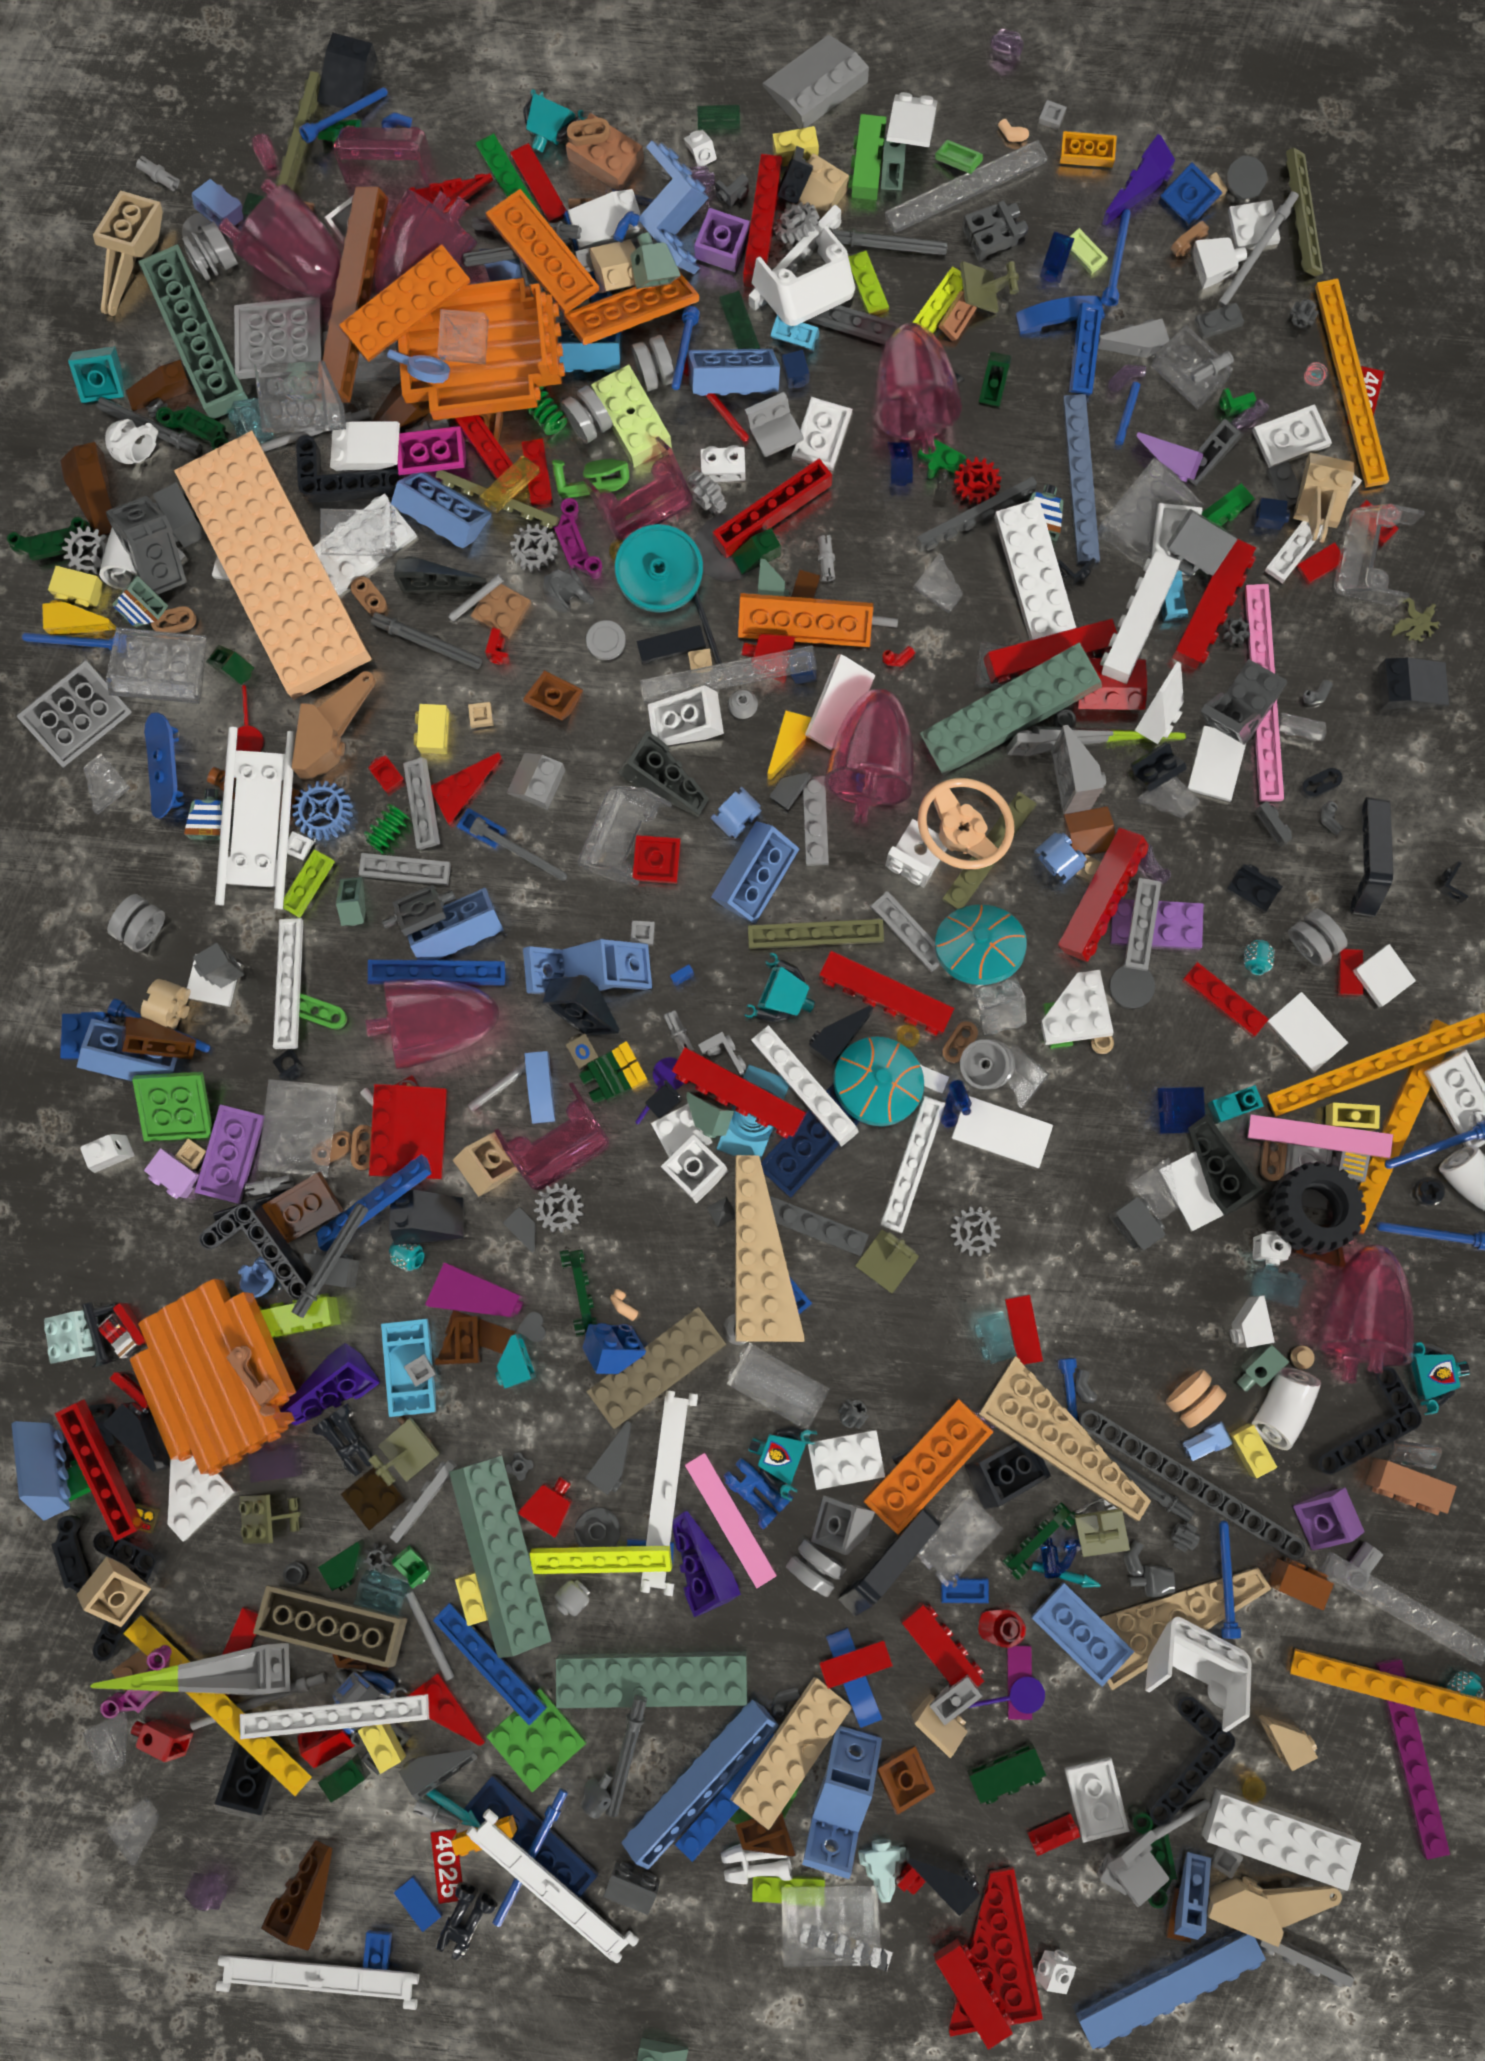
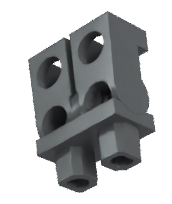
(993, 229)

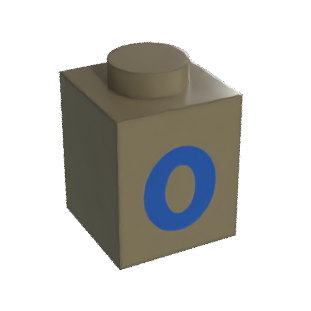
(581, 1050)

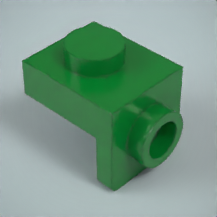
(1235, 405)
(411, 1566)

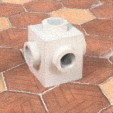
(1271, 1248)
(1055, 1971)

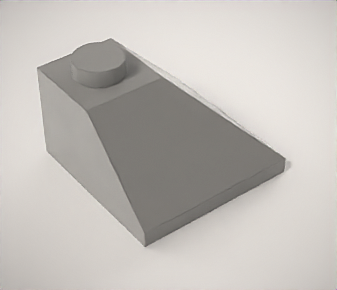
(841, 1525)

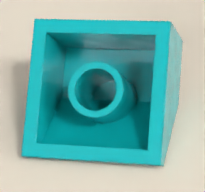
(97, 374)
(515, 1363)

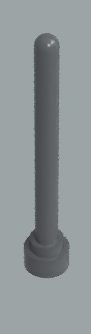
(480, 828)

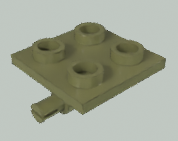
(981, 287)
(887, 1260)
(406, 1450)
(257, 1518)
(1102, 1532)

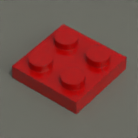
(656, 859)

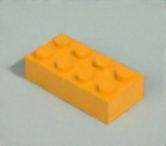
(1088, 149)
(463, 1844)

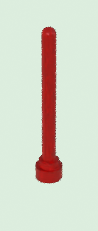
(728, 417)

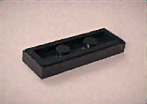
(671, 644)

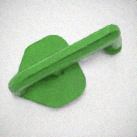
(592, 469)

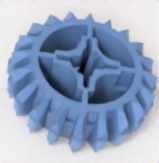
(316, 817)

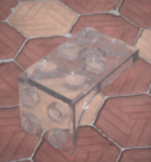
(358, 532)
(1000, 1005)
(959, 1541)

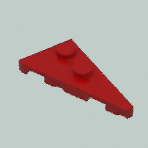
(455, 188)
(456, 790)
(447, 1710)

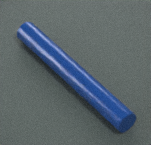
(1127, 413)

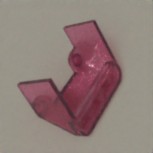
(382, 145)
(649, 504)
(559, 1149)

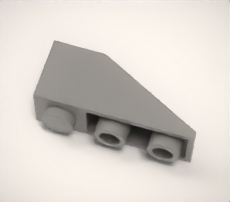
(1137, 340)

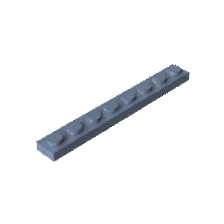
(1081, 478)

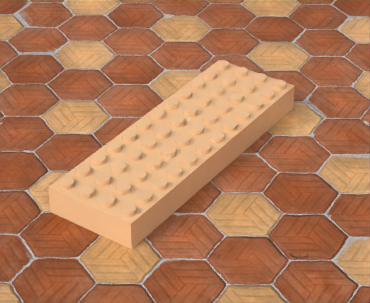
(272, 565)

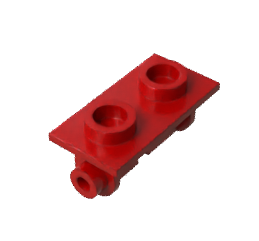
(1054, 1834)

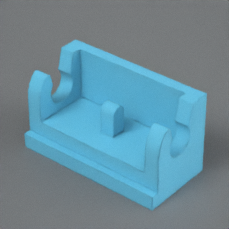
(801, 334)
(1174, 604)

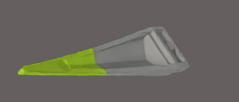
(1044, 737)
(244, 1672)

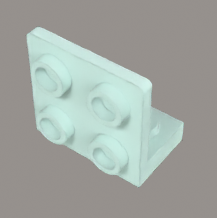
(68, 1337)

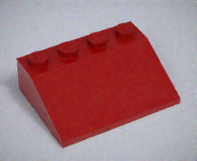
(404, 1126)

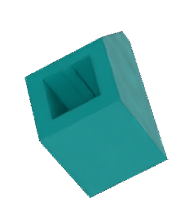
(1235, 1104)

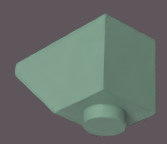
(770, 581)
(351, 901)
(709, 1114)
(660, 2051)

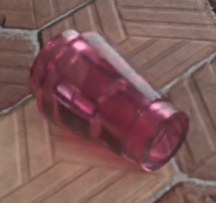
(264, 150)

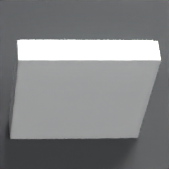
(1384, 975)
(206, 992)

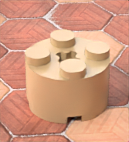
(166, 1003)

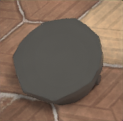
(1246, 177)

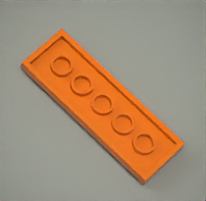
(542, 251)
(404, 303)
(629, 309)
(806, 619)
(928, 1466)

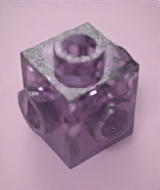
(206, 1891)

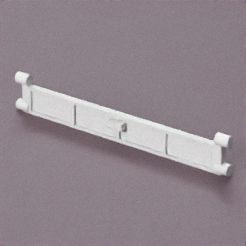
(666, 1483)
(549, 1889)
(318, 1978)

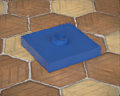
(1191, 194)

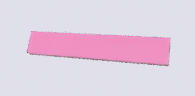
(1320, 1136)
(730, 1520)

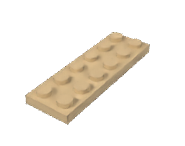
(791, 1753)

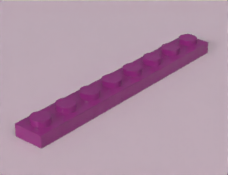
(1416, 1771)

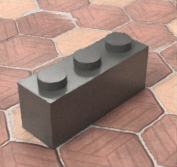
(217, 966)

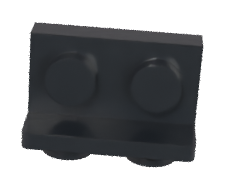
(795, 177)
(1157, 767)
(1254, 887)

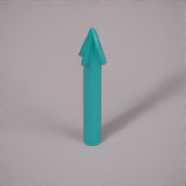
(1083, 1580)
(467, 1817)

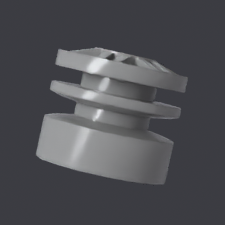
(209, 251)

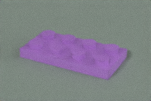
(1175, 924)
(230, 1154)

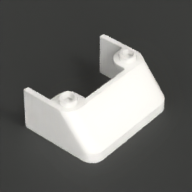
(813, 293)
(1208, 1660)

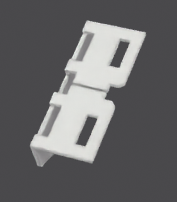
(1099, 1506)

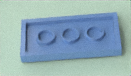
(1082, 1634)

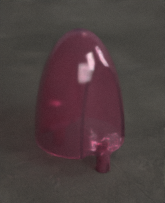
(418, 230)
(288, 243)
(915, 386)
(872, 754)
(433, 1019)
(1369, 1314)

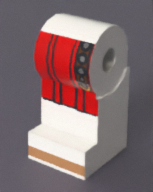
(118, 1336)

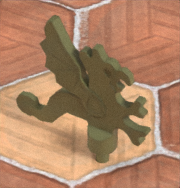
(1421, 622)

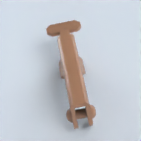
(261, 1392)

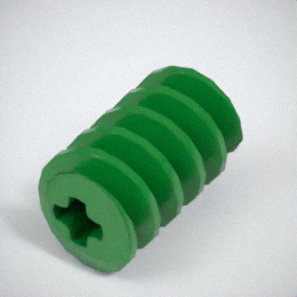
(548, 415)
(385, 828)

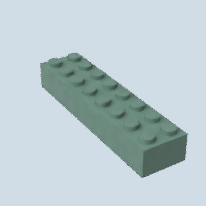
(193, 331)
(1011, 709)
(500, 1557)
(660, 1677)

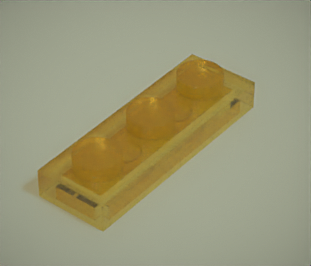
(509, 484)

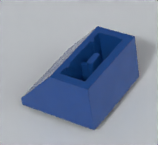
(612, 1347)

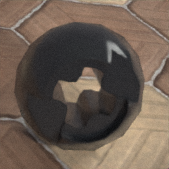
(1429, 1183)

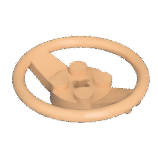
(953, 815)

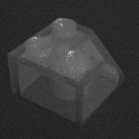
(463, 336)

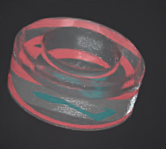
(1315, 374)

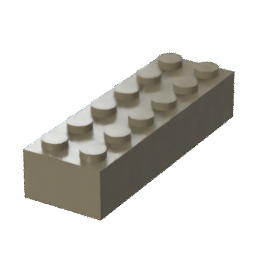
(663, 1365)
(330, 1626)

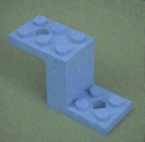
(674, 206)
(600, 960)
(842, 1802)

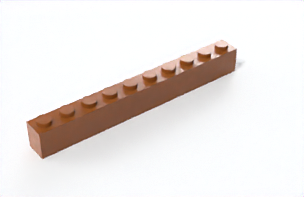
(354, 283)

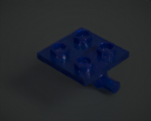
(1179, 1108)

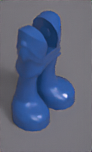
(746, 1488)

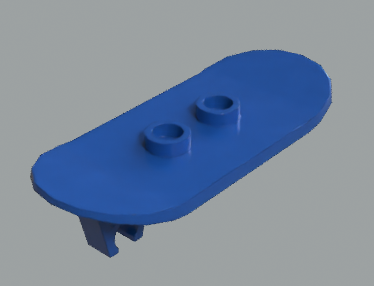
(161, 764)

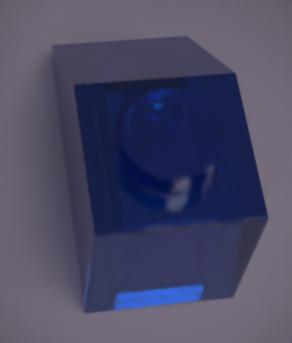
(1057, 257)
(900, 463)

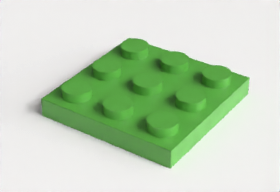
(172, 1106)
(537, 1748)

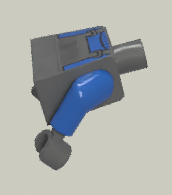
(362, 1687)

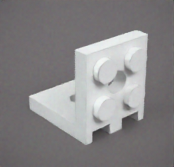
(907, 862)

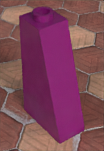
(470, 1293)

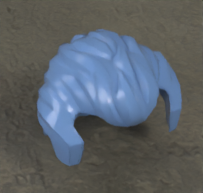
(256, 1279)

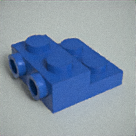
(74, 1031)

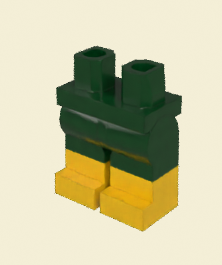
(607, 1075)

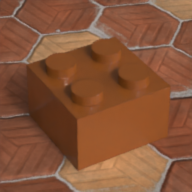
(1298, 1583)

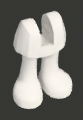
(740, 1875)

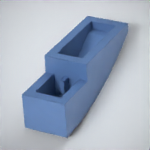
(540, 1087)

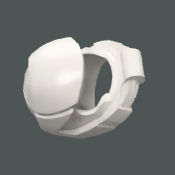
(121, 440)

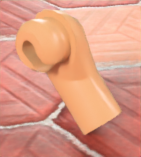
(1013, 134)
(621, 1307)

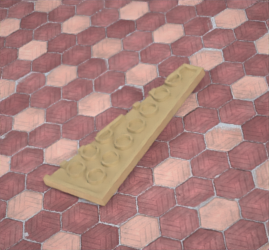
(762, 1282)
(1042, 1425)
(1200, 1605)

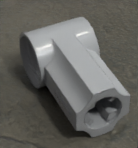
(1366, 1557)

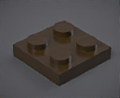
(372, 1498)

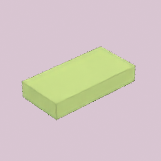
(1087, 252)

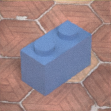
(216, 203)

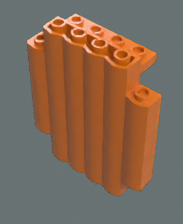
(519, 355)
(194, 1388)

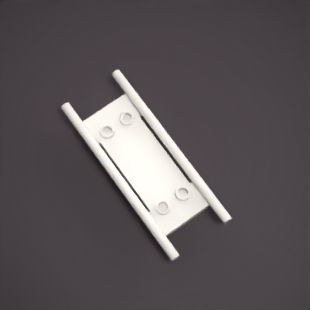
(256, 819)

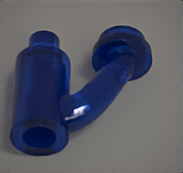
(959, 1096)
(1050, 1558)

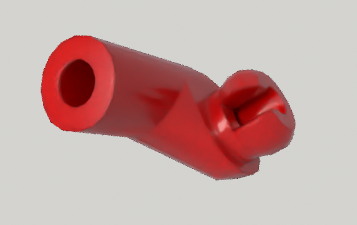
(898, 660)

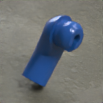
(396, 119)
(623, 224)

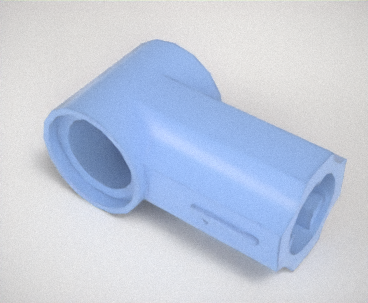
(1212, 1439)

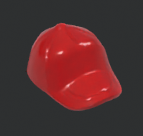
(1002, 1628)

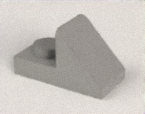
(955, 1699)

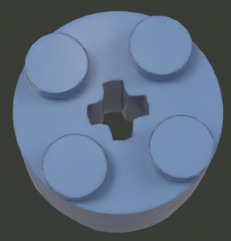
(736, 812)
(1060, 856)

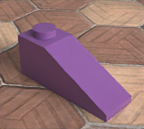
(1179, 459)

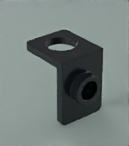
(1081, 575)
(1446, 889)
(294, 1071)
(663, 1100)
(106, 1434)

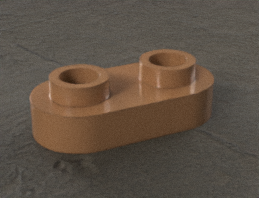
(588, 129)
(1187, 240)
(368, 595)
(174, 619)
(959, 1042)
(360, 1147)
(340, 1151)
(1276, 1159)

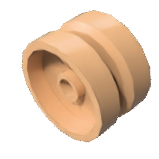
(1195, 1398)

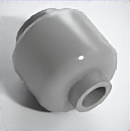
(572, 1598)

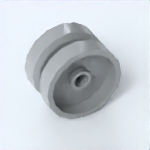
(653, 363)
(586, 414)
(136, 922)
(1317, 937)
(974, 1062)
(814, 1569)

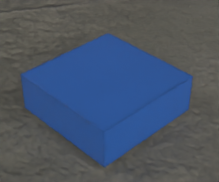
(682, 975)

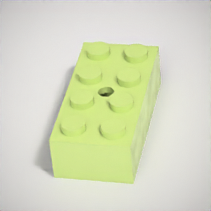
(632, 415)

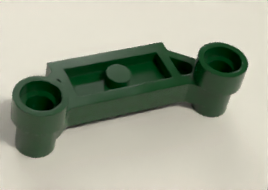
(194, 423)
(48, 543)
(573, 1260)
(1029, 1545)
(1161, 1852)

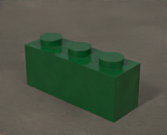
(1006, 1774)

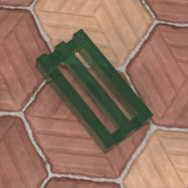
(718, 113)

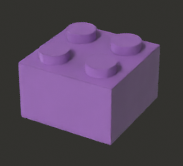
(722, 239)

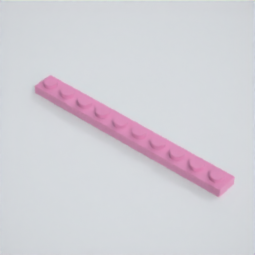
(1267, 734)

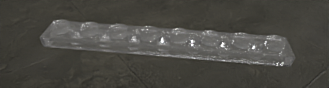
(966, 186)
(730, 673)
(1404, 1608)

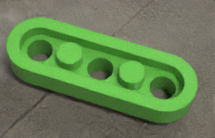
(325, 1014)

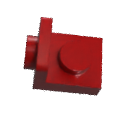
(495, 643)
(385, 773)
(909, 1880)

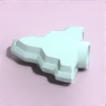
(883, 1865)

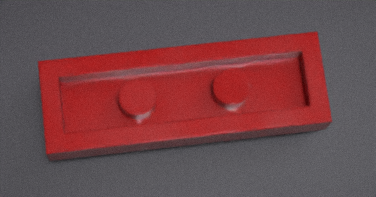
(539, 486)

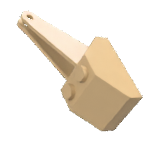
(127, 232)
(1323, 493)
(1266, 1911)

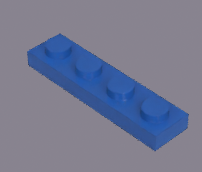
(1085, 348)

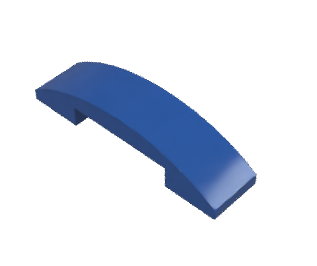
(1053, 312)
(858, 1689)

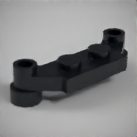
(69, 1554)

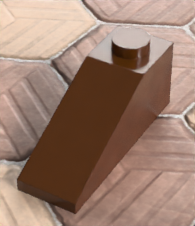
(163, 383)
(151, 1038)

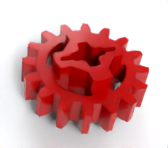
(976, 489)

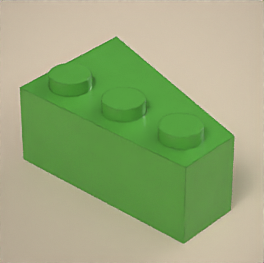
(868, 157)

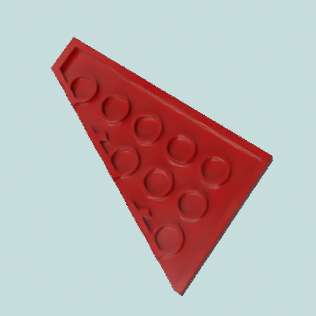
(1003, 1954)

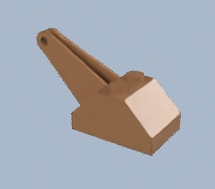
(320, 728)

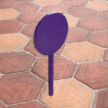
(662, 1072)
(1025, 1695)

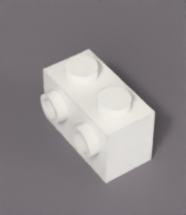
(723, 463)

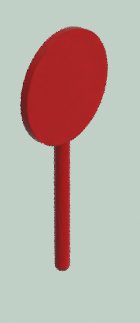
(248, 737)

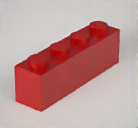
(939, 1646)
(973, 1994)

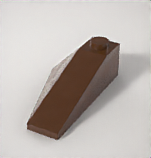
(395, 409)
(89, 483)
(298, 1911)

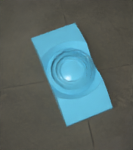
(745, 1134)
(401, 1345)

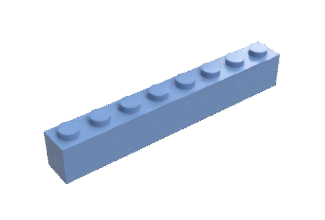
(699, 1784)
(1169, 1988)

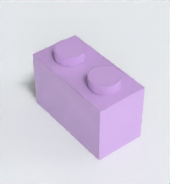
(172, 1174)

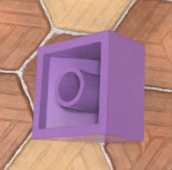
(1329, 1519)

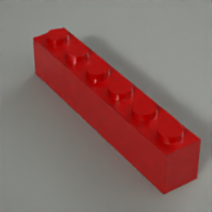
(763, 214)
(772, 507)
(1213, 604)
(1023, 657)
(1104, 894)
(886, 993)
(739, 1092)
(99, 1470)

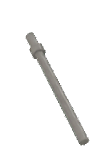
(1281, 214)
(293, 437)
(301, 1686)

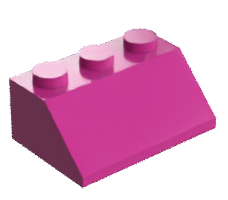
(431, 450)

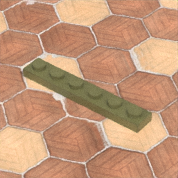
(295, 143)
(1304, 212)
(469, 488)
(970, 879)
(815, 934)

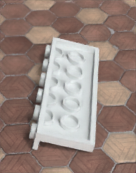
(346, 568)

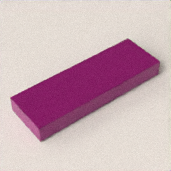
(1018, 1665)

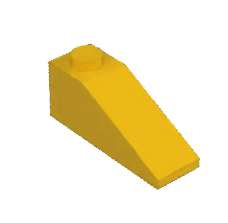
(67, 619)
(789, 741)

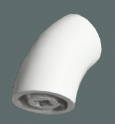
(117, 565)
(1467, 1174)
(1286, 1407)

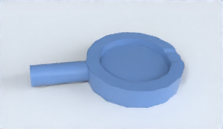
(423, 367)

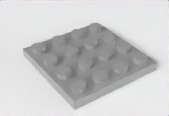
(277, 333)

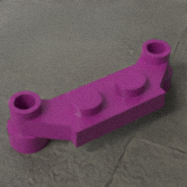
(572, 541)
(137, 1699)

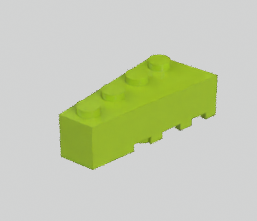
(320, 1314)

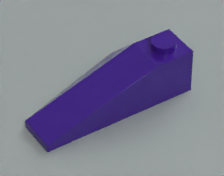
(1151, 173)
(336, 1379)
(706, 1574)

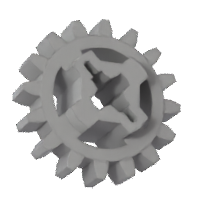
(796, 222)
(706, 492)
(76, 538)
(528, 556)
(566, 1199)
(984, 1237)

